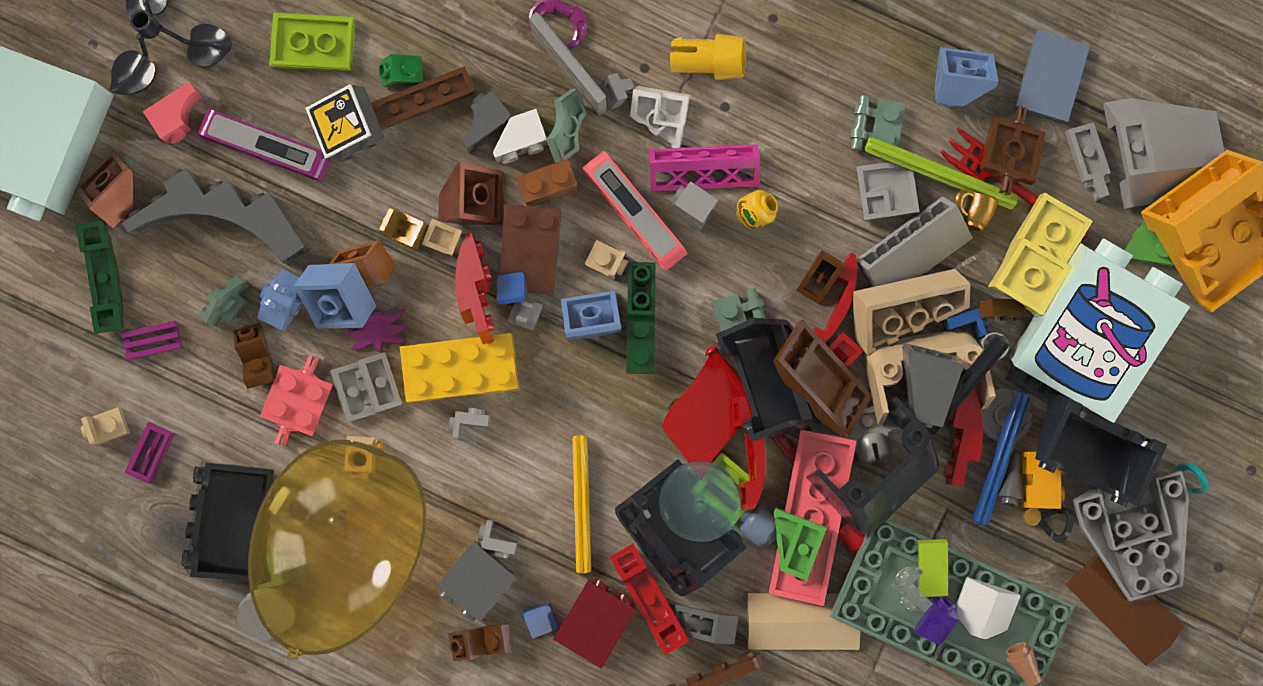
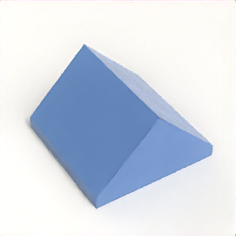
(590, 315)

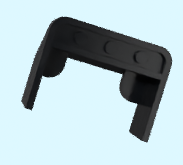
(870, 509)

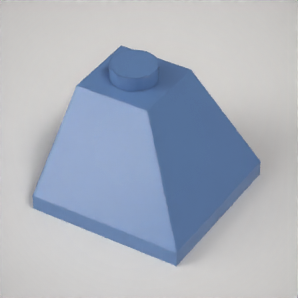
(963, 76)

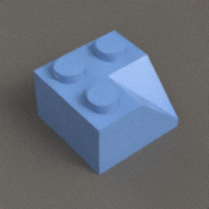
(335, 296)

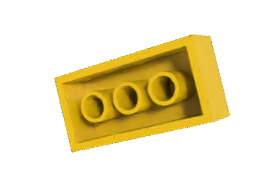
(459, 368)

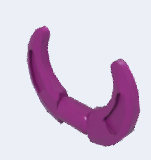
(576, 16)

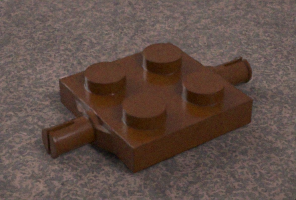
(1012, 150)

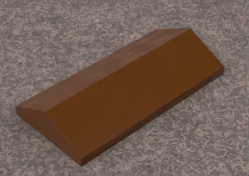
(1139, 624)

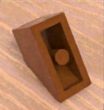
(371, 261)

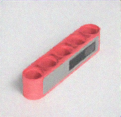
(634, 211)

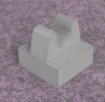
(616, 90)
(525, 314)

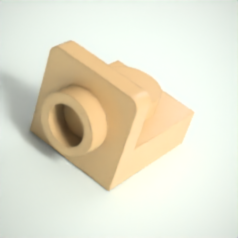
(606, 260)
(104, 426)

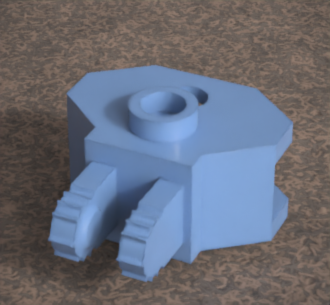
(280, 301)

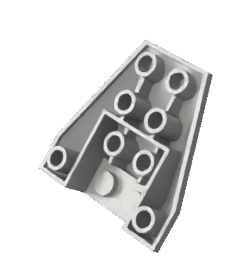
(1161, 145)
(1142, 542)

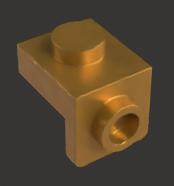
(403, 228)

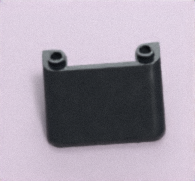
(772, 403)

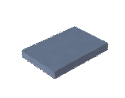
(1052, 76)

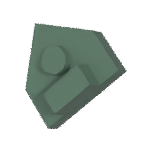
(225, 302)

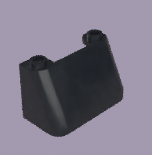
(1097, 450)
(680, 562)

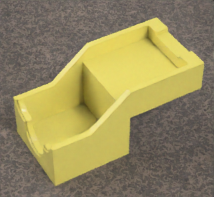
(1040, 254)

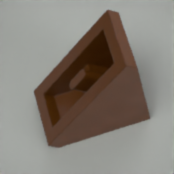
(820, 276)

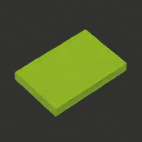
(312, 42)

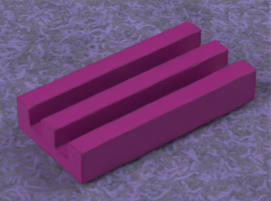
(128, 345)
(160, 431)

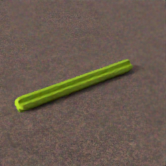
(937, 171)

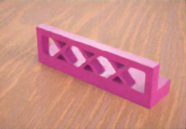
(707, 159)

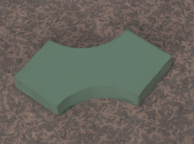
(569, 114)

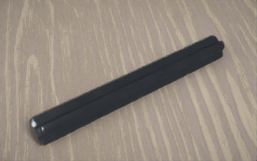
(975, 373)

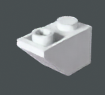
(521, 135)

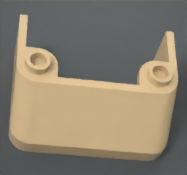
(886, 364)

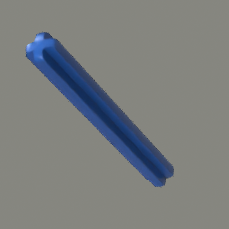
(1001, 458)

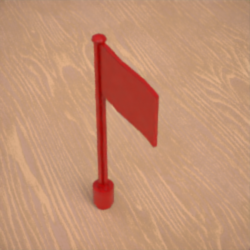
(703, 423)

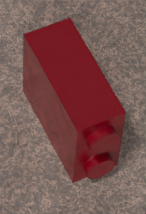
(595, 622)

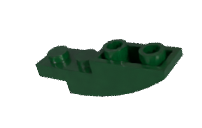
(641, 318)

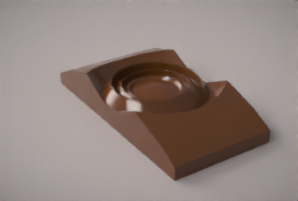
(822, 380)

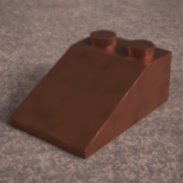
(531, 245)

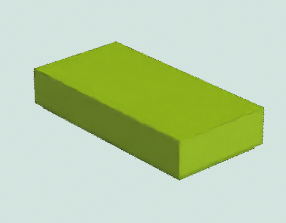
(934, 564)

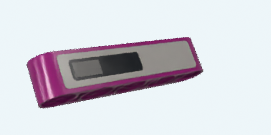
(264, 145)

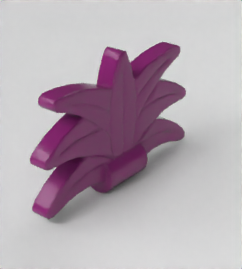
(378, 330)

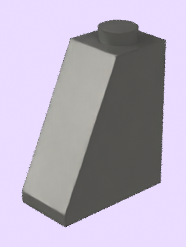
(930, 382)

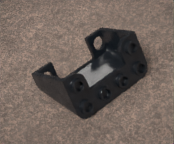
(223, 519)

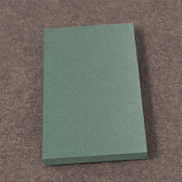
(875, 608)

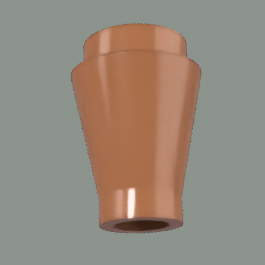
(1024, 663)

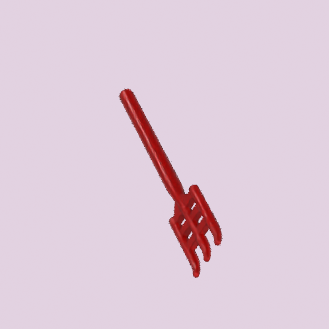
(967, 154)

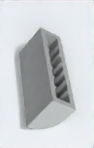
(916, 245)

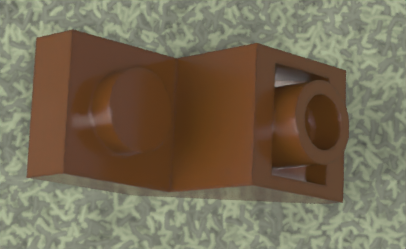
(254, 354)
(481, 641)

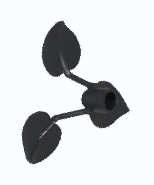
(133, 71)

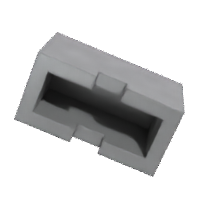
(693, 205)

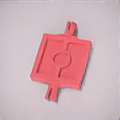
(296, 400)

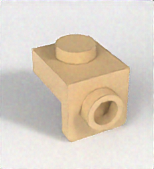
(443, 238)

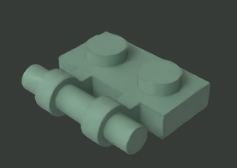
(886, 125)
(731, 312)

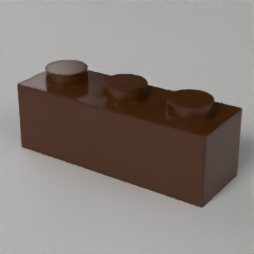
(1003, 309)

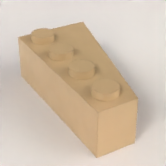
(906, 306)

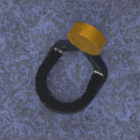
(1032, 517)

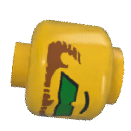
(757, 209)

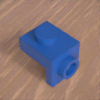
(972, 317)

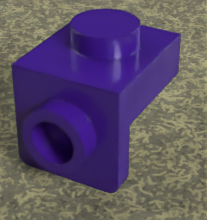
(937, 620)

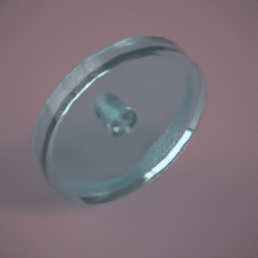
(699, 501)

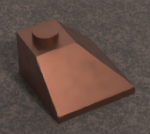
(109, 190)
(472, 196)

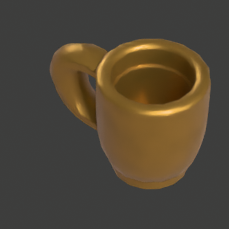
(978, 209)

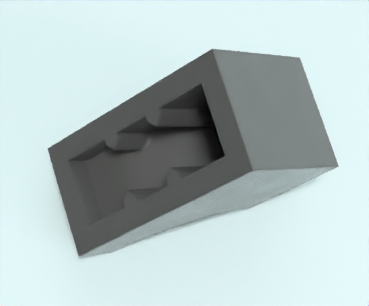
(488, 120)
(707, 624)

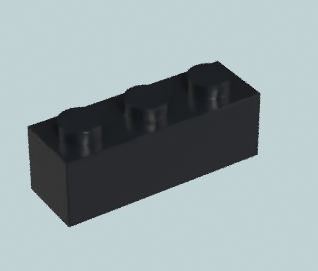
(1030, 384)

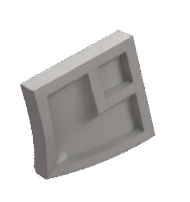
(887, 191)

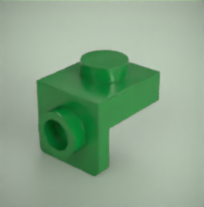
(401, 70)

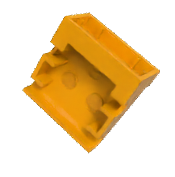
(1214, 227)

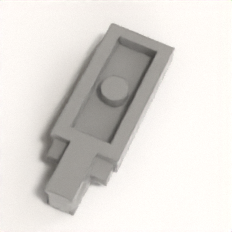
(1089, 159)

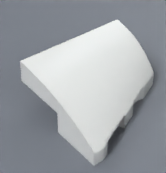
(661, 112)

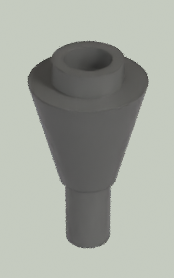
(1011, 489)

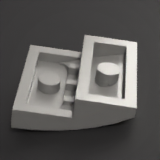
(366, 387)

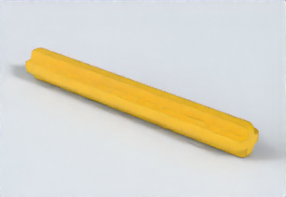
(581, 504)

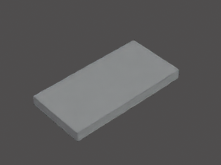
(568, 63)

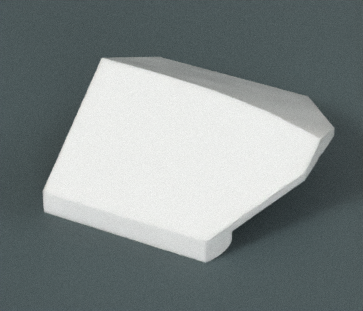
(985, 608)

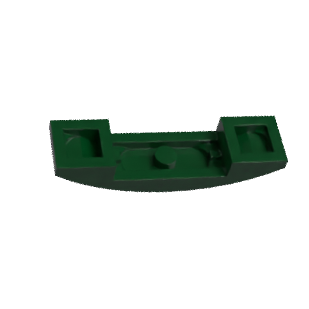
(102, 276)

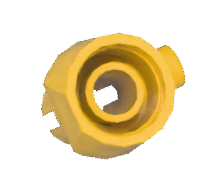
(720, 56)

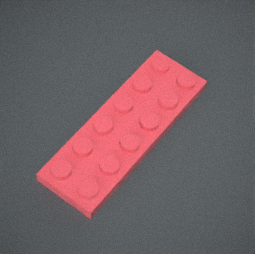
(834, 458)

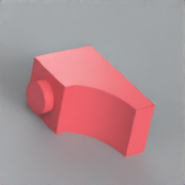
(171, 114)

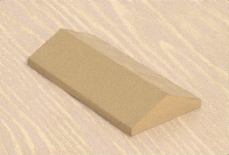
(796, 625)

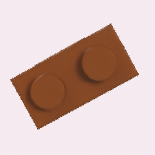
(547, 183)

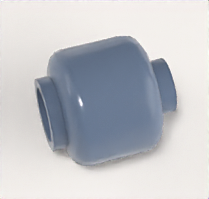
(759, 525)

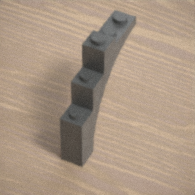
(189, 200)

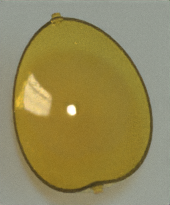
(334, 545)

